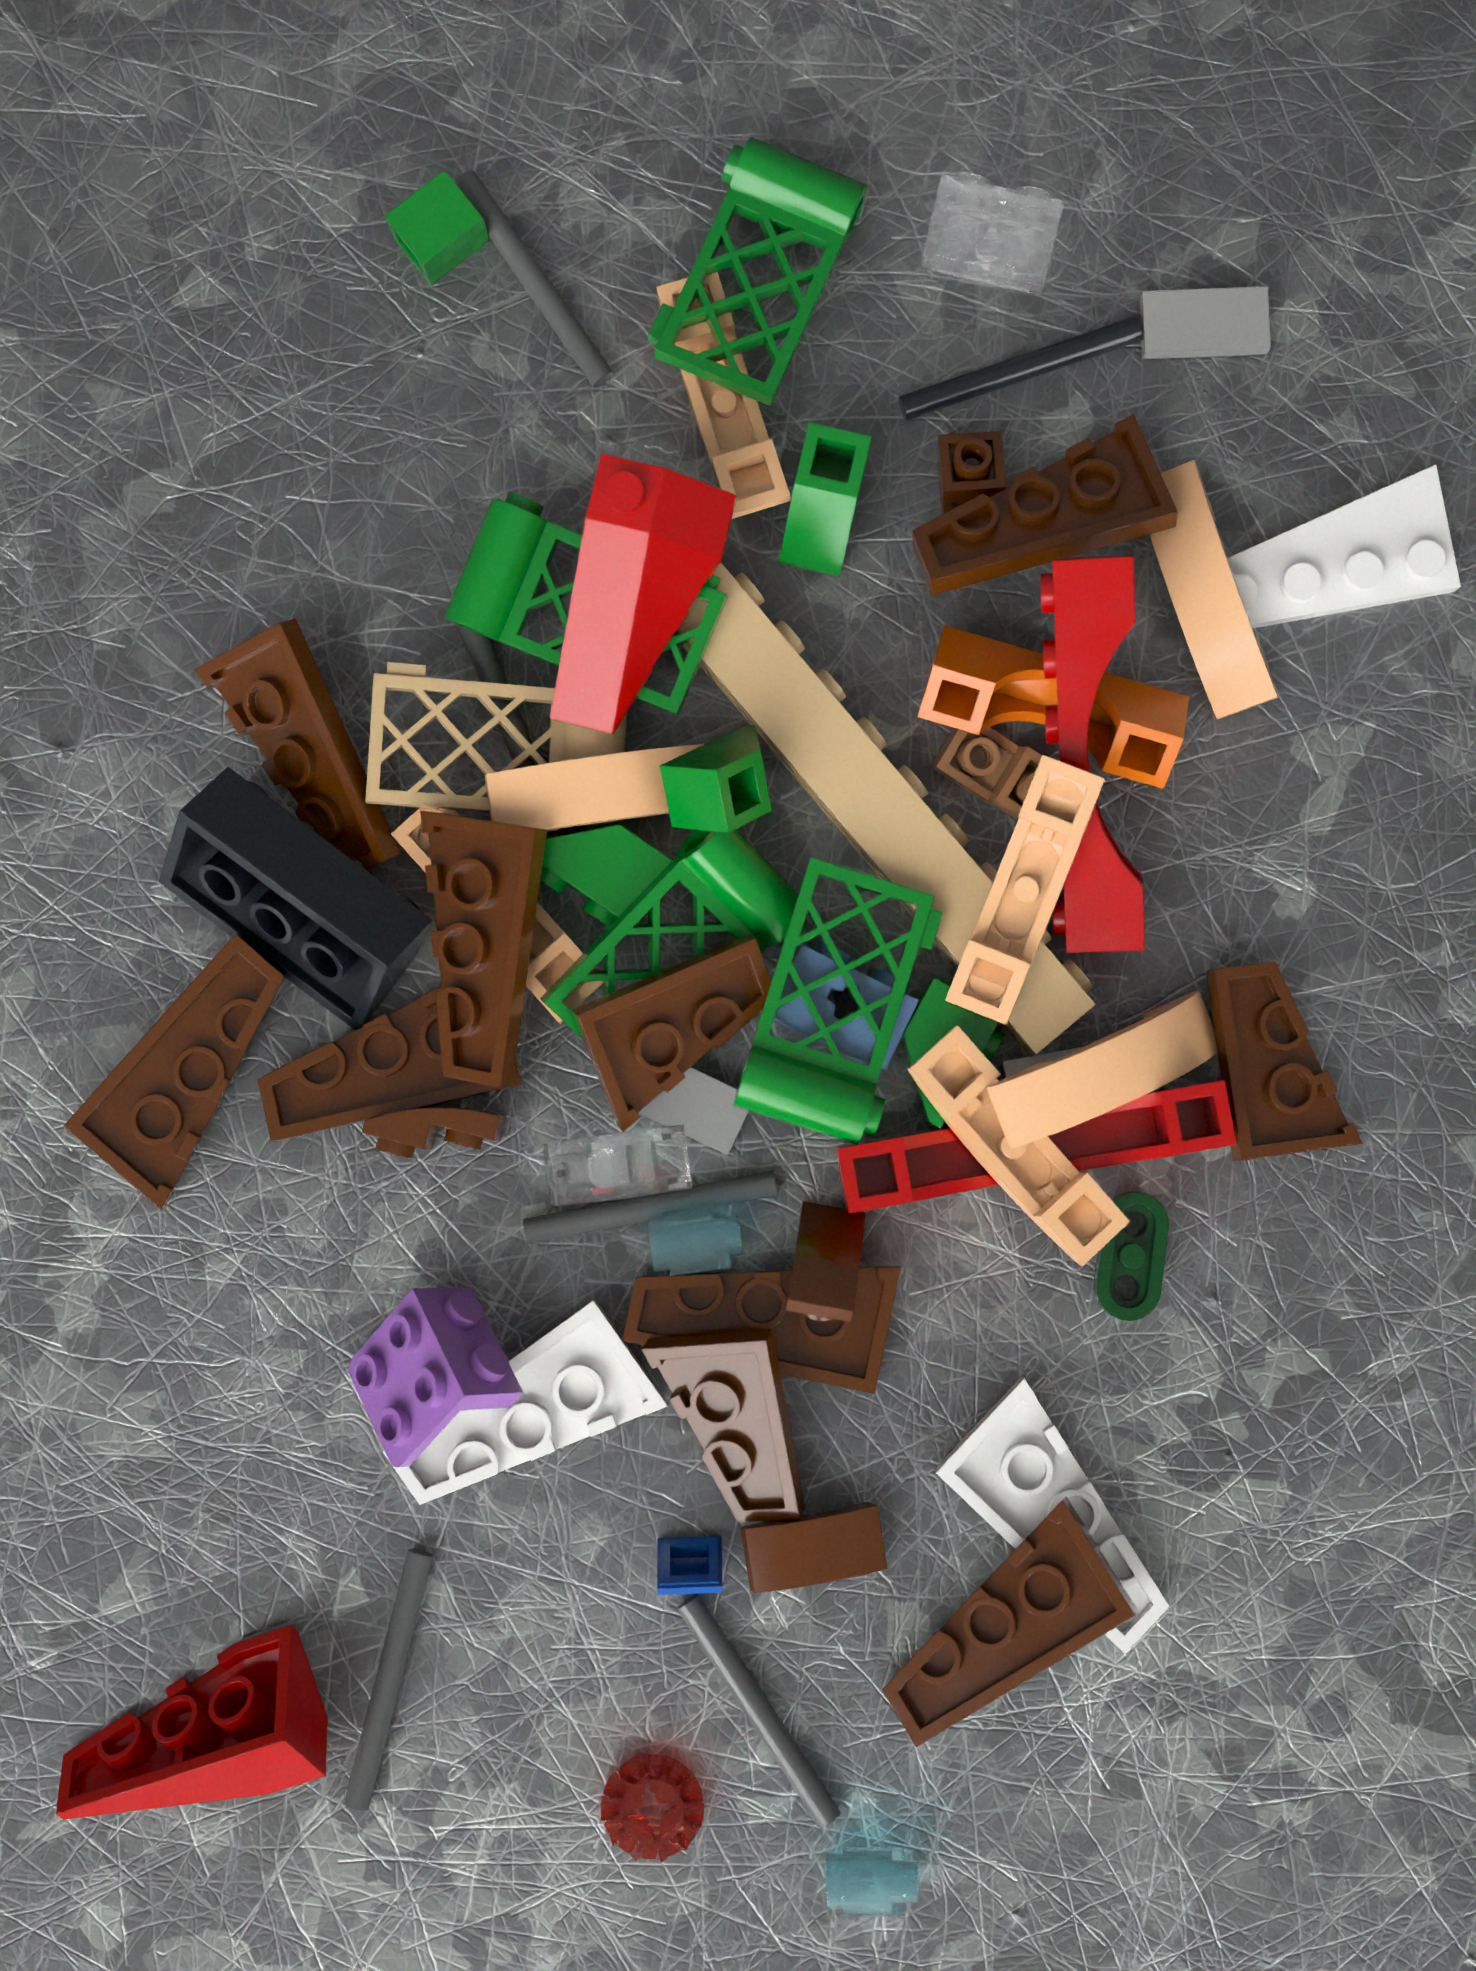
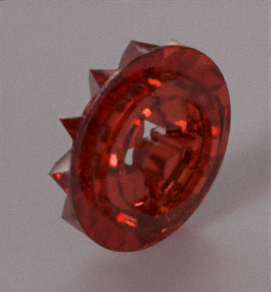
(671, 1784)

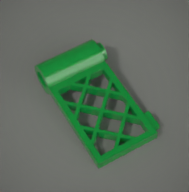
(784, 196)
(507, 573)
(724, 878)
(818, 1087)

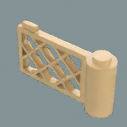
(565, 739)

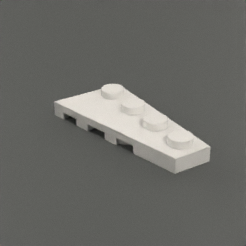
(1353, 558)
(573, 1387)
(1019, 1470)

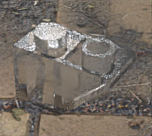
(617, 1166)

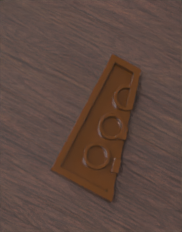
(1074, 506)
(294, 722)
(485, 916)
(366, 1074)
(171, 1082)
(732, 1302)
(1022, 1620)

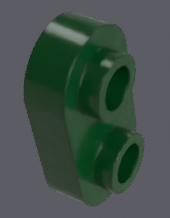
(1136, 1255)

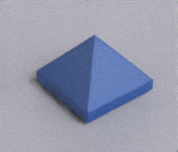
(689, 1565)

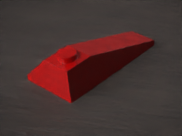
(638, 570)
(225, 1736)

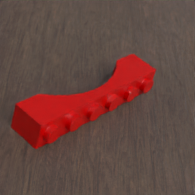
(1091, 618)
(941, 1165)

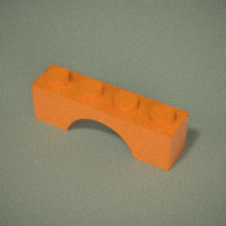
(990, 682)

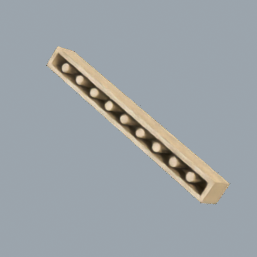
(867, 796)

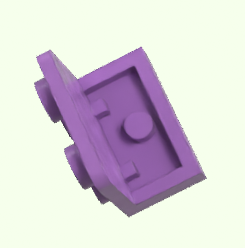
(428, 1366)

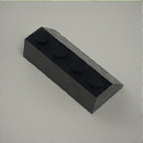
(292, 897)

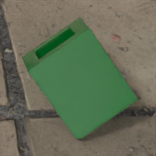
(437, 227)

